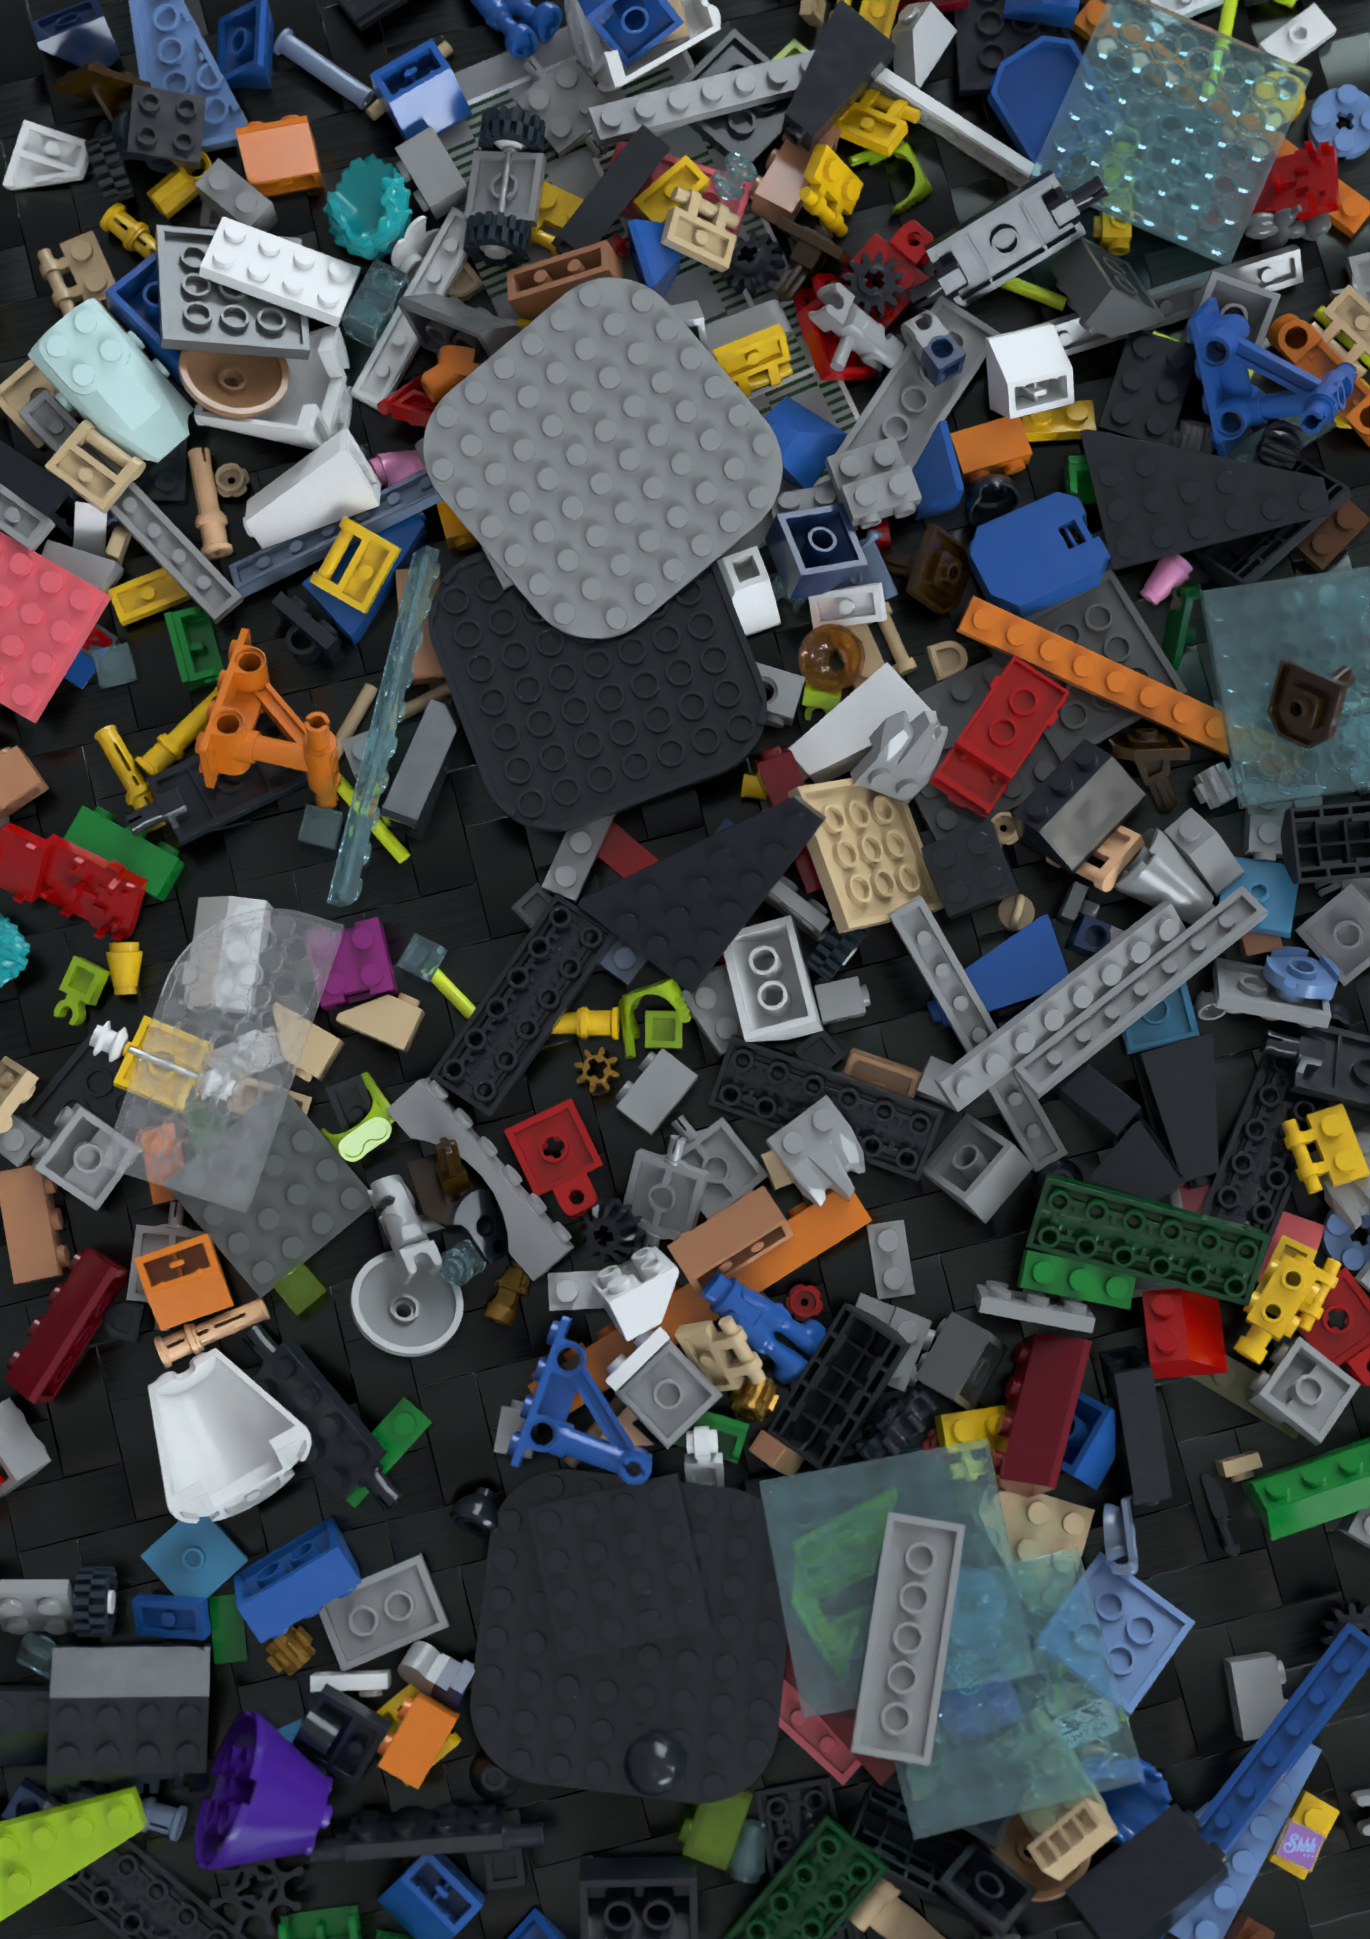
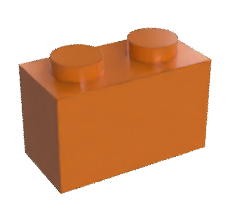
(991, 449)
(417, 1740)

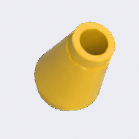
(124, 966)

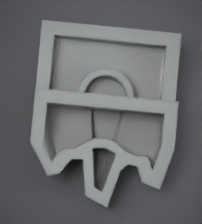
(902, 755)
(819, 1152)
(1353, 1198)

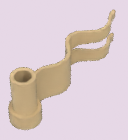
(891, 1915)

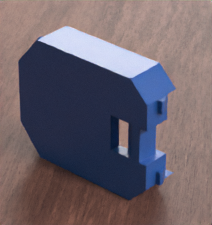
(1031, 89)
(1026, 562)

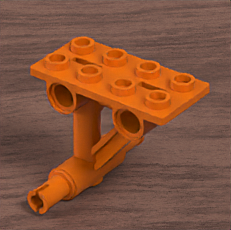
(233, 744)

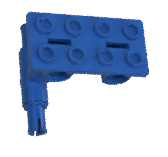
(1236, 403)
(552, 1405)

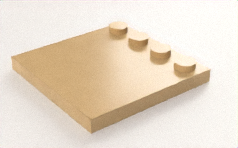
(866, 854)

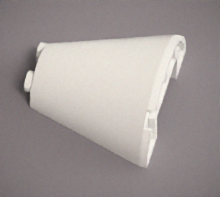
(605, 64)
(315, 400)
(221, 1439)

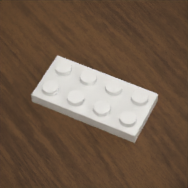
(279, 271)

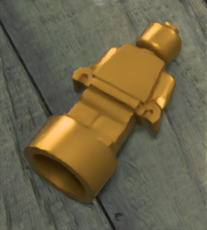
(511, 1285)

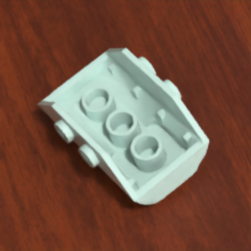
(112, 382)

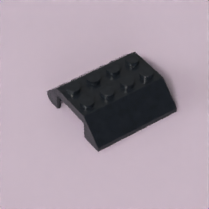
(128, 1717)

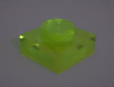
(299, 1288)

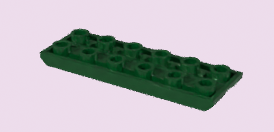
(1148, 1239)
(812, 1888)

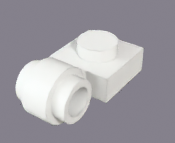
(703, 1460)

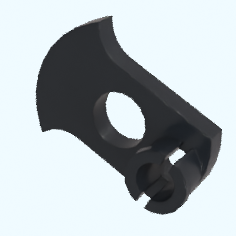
(467, 1212)

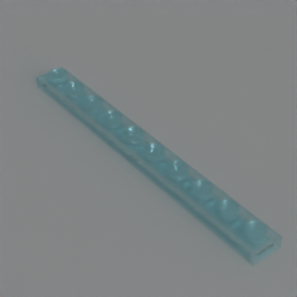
(381, 737)

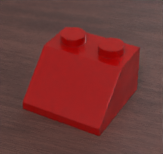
(1183, 1333)

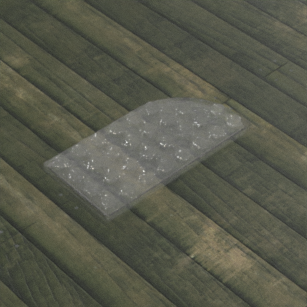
(224, 1054)

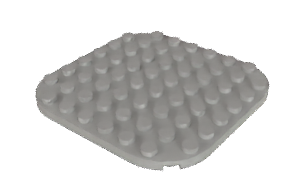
(603, 458)

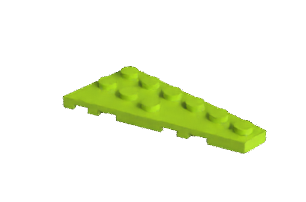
(60, 1841)

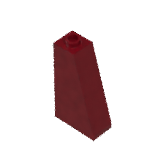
(777, 776)

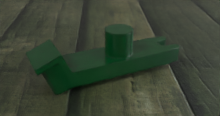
(1177, 628)

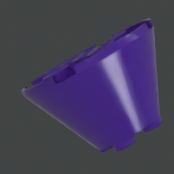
(262, 1801)

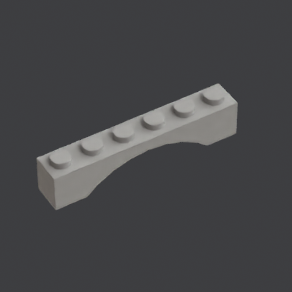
(532, 1235)

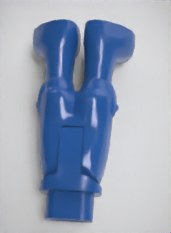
(521, 38)
(760, 1320)

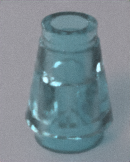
(749, 1853)

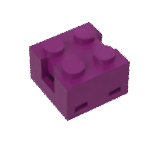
(360, 968)

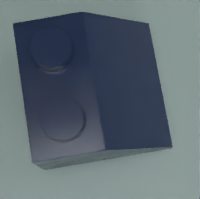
(814, 550)

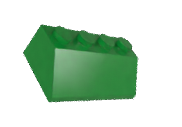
(1312, 1489)

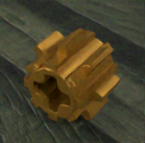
(600, 1060)
(755, 1401)
(290, 1650)

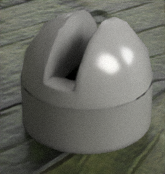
(1206, 1006)

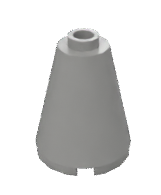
(1163, 874)

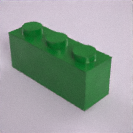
(103, 837)

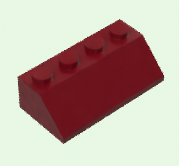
(67, 1325)
(1038, 1412)

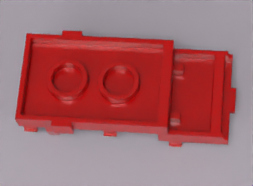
(1303, 179)
(999, 737)
(71, 879)

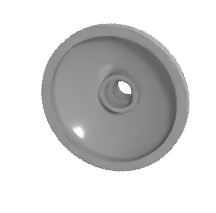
(429, 1301)

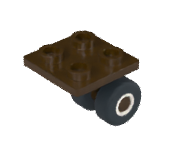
(108, 89)

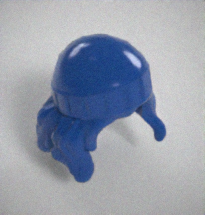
(1137, 1804)

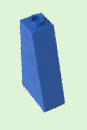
(353, 623)
(1014, 970)

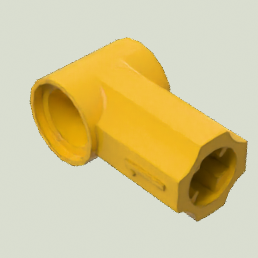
(177, 189)

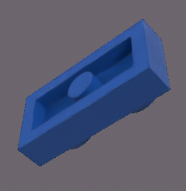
(171, 1616)

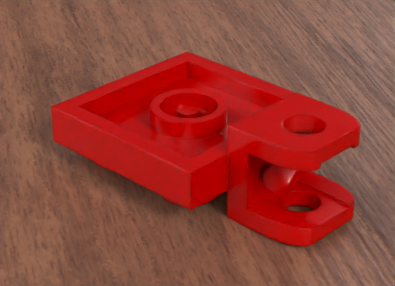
(908, 260)
(824, 344)
(564, 1174)
(1352, 1343)

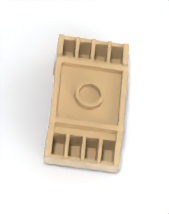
(1068, 1833)

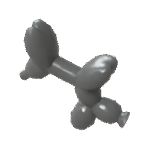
(1277, 228)

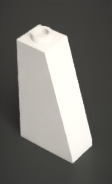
(314, 493)
(843, 734)

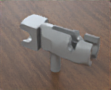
(855, 329)
(405, 1228)

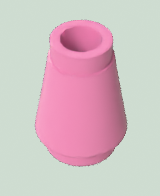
(395, 466)
(1167, 574)

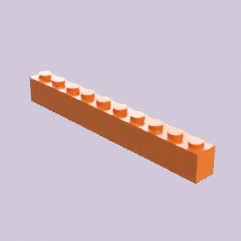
(813, 1231)

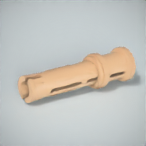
(210, 519)
(195, 1337)

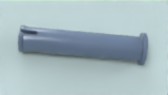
(323, 69)

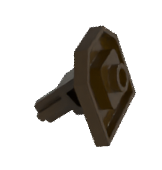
(807, 257)
(935, 572)
(1307, 702)
(1152, 759)
(443, 1180)

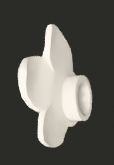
(411, 250)

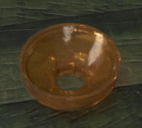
(815, 656)

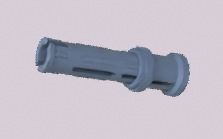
(159, 1816)

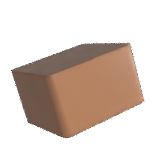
(1258, 944)
(776, 1454)

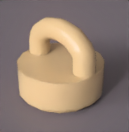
(1015, 912)

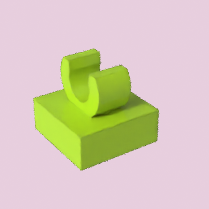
(817, 698)

